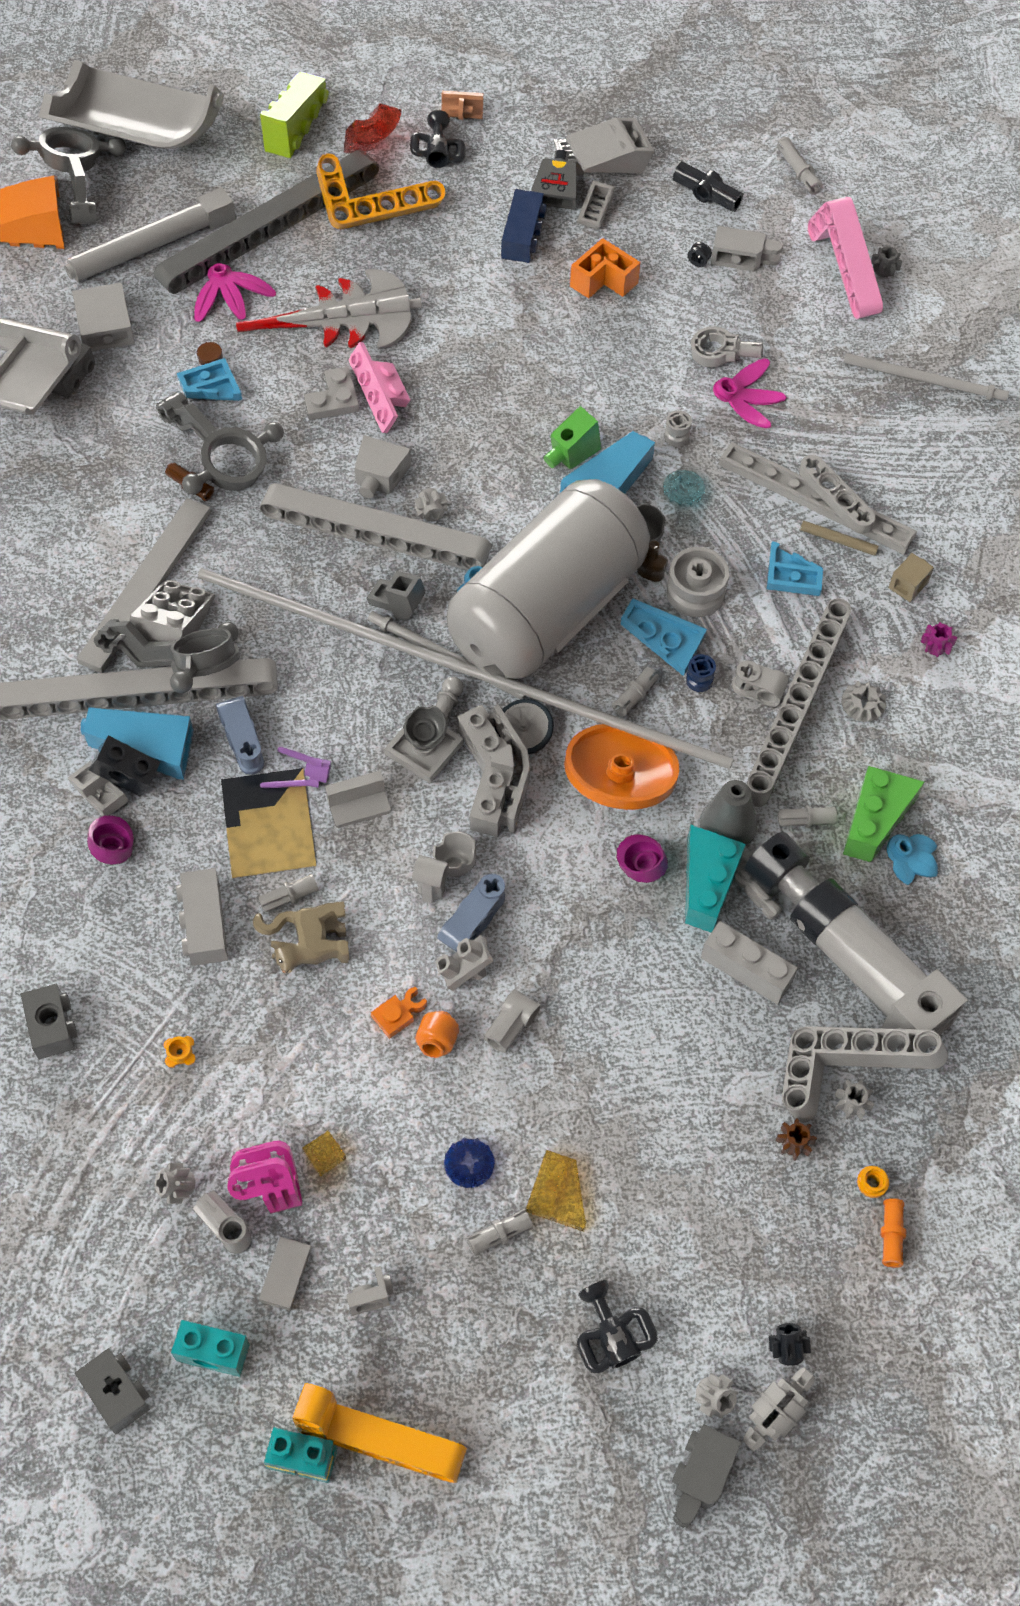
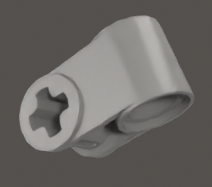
(761, 684)

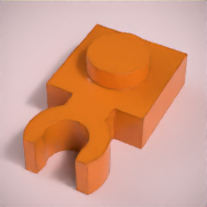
(396, 1014)

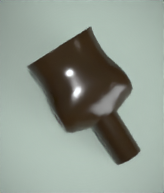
(654, 564)

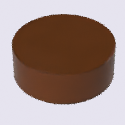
(209, 352)

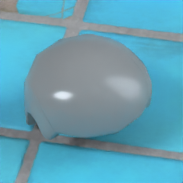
(458, 851)

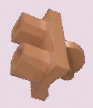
(462, 104)

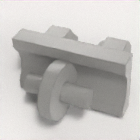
(468, 962)

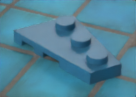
(664, 633)

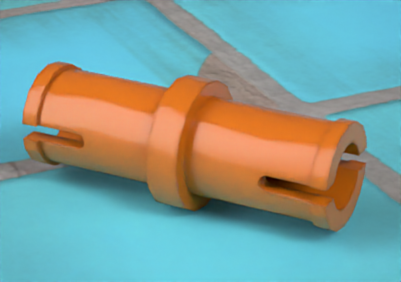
(893, 1233)

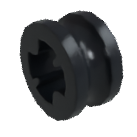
(699, 254)

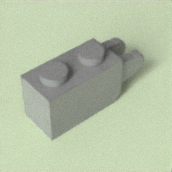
(744, 249)

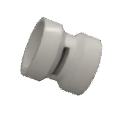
(677, 428)

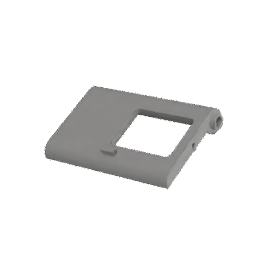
(33, 363)

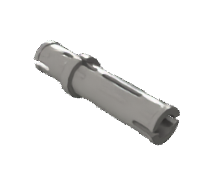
(803, 171)

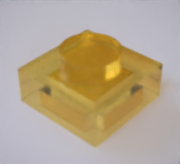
(324, 1153)

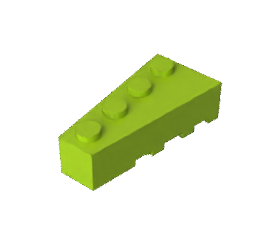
(293, 114)

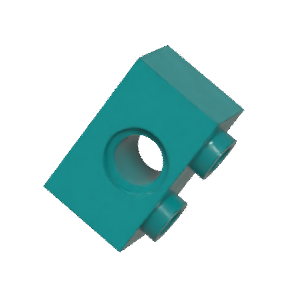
(210, 1348)

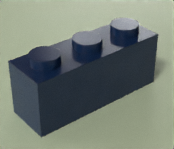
(523, 226)

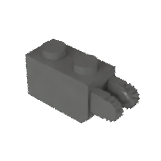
(704, 1474)

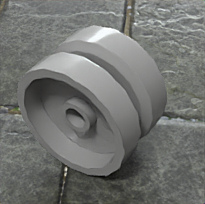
(697, 581)

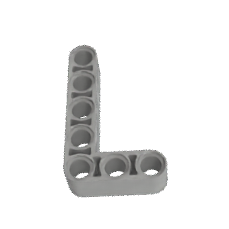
(851, 1054)

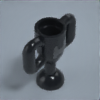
(437, 146)
(613, 1332)

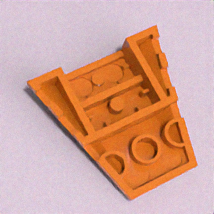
(31, 213)

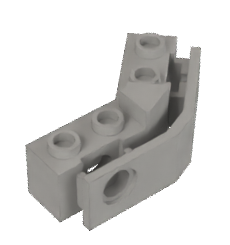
(497, 765)

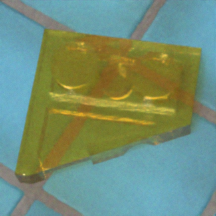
(558, 1192)

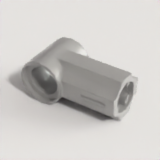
(431, 877)
(516, 1013)
(222, 1221)

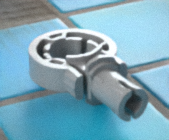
(730, 351)

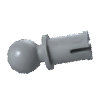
(447, 698)

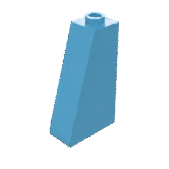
(617, 464)
(154, 734)

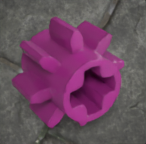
(938, 639)

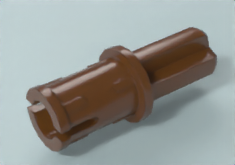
(178, 473)

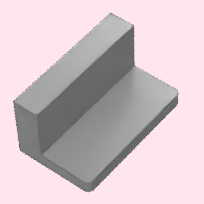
(357, 799)

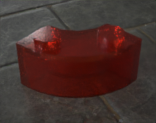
(373, 131)

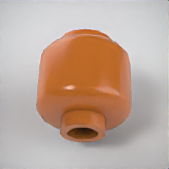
(437, 1034)

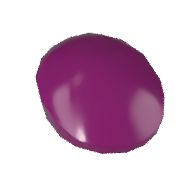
(110, 839)
(642, 858)

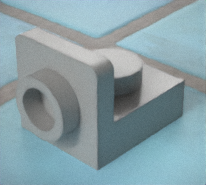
(367, 1298)

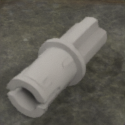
(807, 816)
(288, 893)

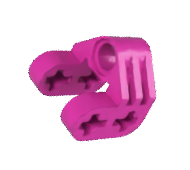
(280, 1182)

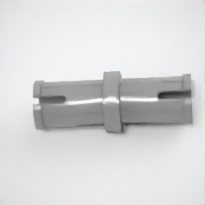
(635, 691)
(499, 1232)

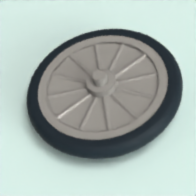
(531, 722)

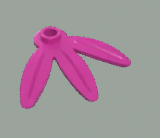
(223, 278)
(739, 396)

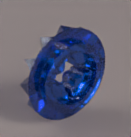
(460, 1173)

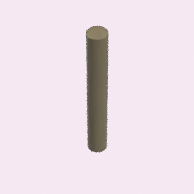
(839, 538)

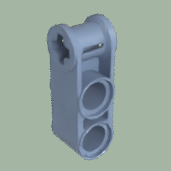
(241, 734)
(474, 911)

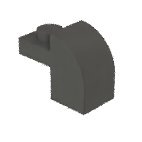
(398, 595)

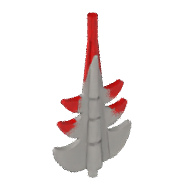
(384, 307)

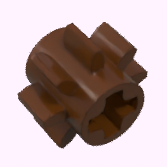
(803, 1135)

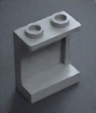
(103, 317)

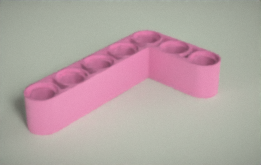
(841, 224)

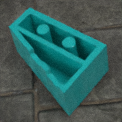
(710, 874)

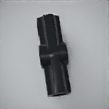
(707, 186)

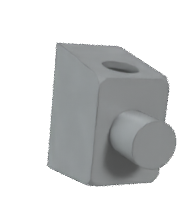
(380, 466)

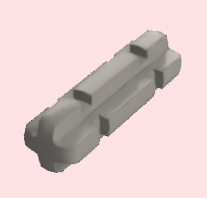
(758, 895)

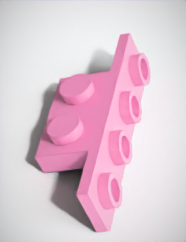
(380, 386)

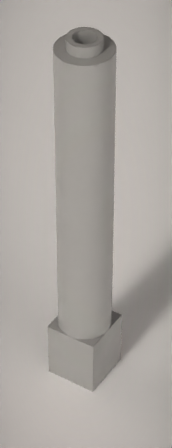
(210, 211)

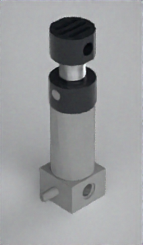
(855, 941)

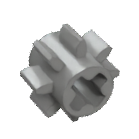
(431, 504)
(852, 1107)
(175, 1183)
(716, 1395)

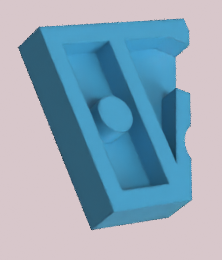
(210, 382)
(793, 573)

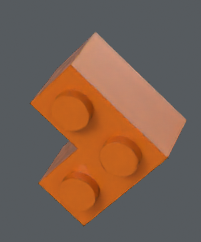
(604, 266)

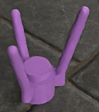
(316, 769)

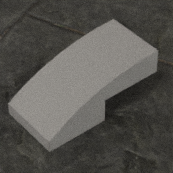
(97, 791)

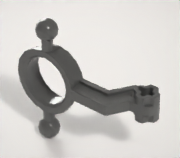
(75, 164)
(187, 416)
(190, 656)

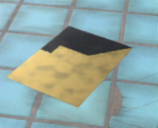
(267, 826)

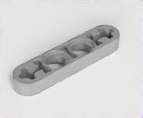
(832, 496)

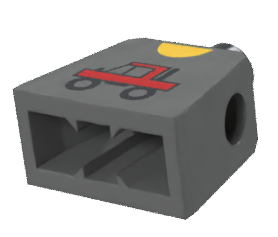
(557, 181)

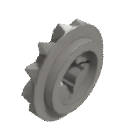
(852, 702)

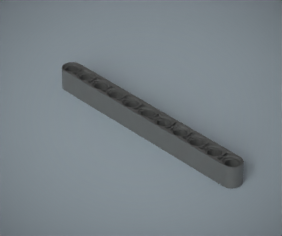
(259, 225)

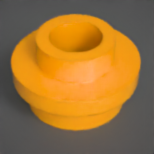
(877, 1174)

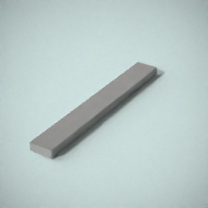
(792, 486)
(149, 575)

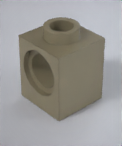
(911, 577)

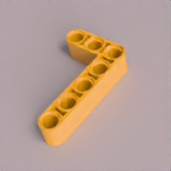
(372, 201)
(375, 1437)

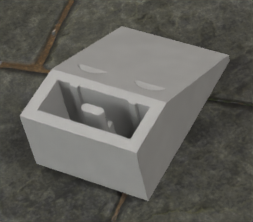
(612, 147)
(172, 611)

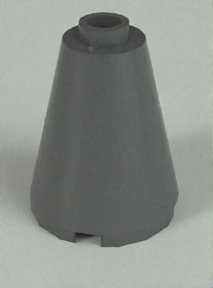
(731, 813)

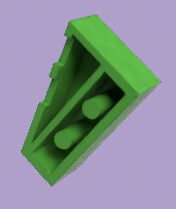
(879, 809)

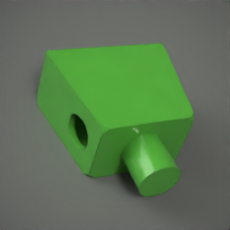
(574, 440)

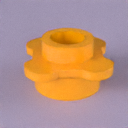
(177, 1043)

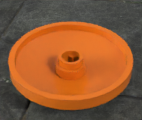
(620, 768)

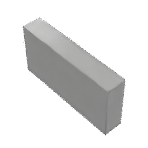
(285, 1273)

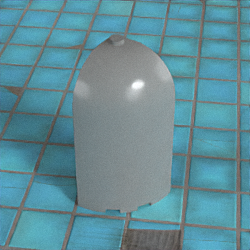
(131, 108)

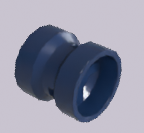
(700, 673)

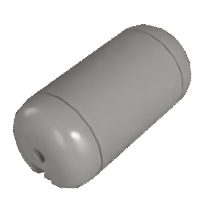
(549, 580)

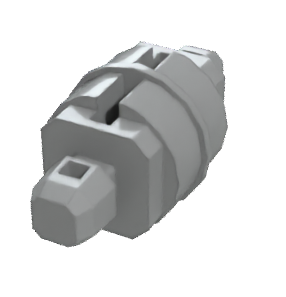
(770, 1401)

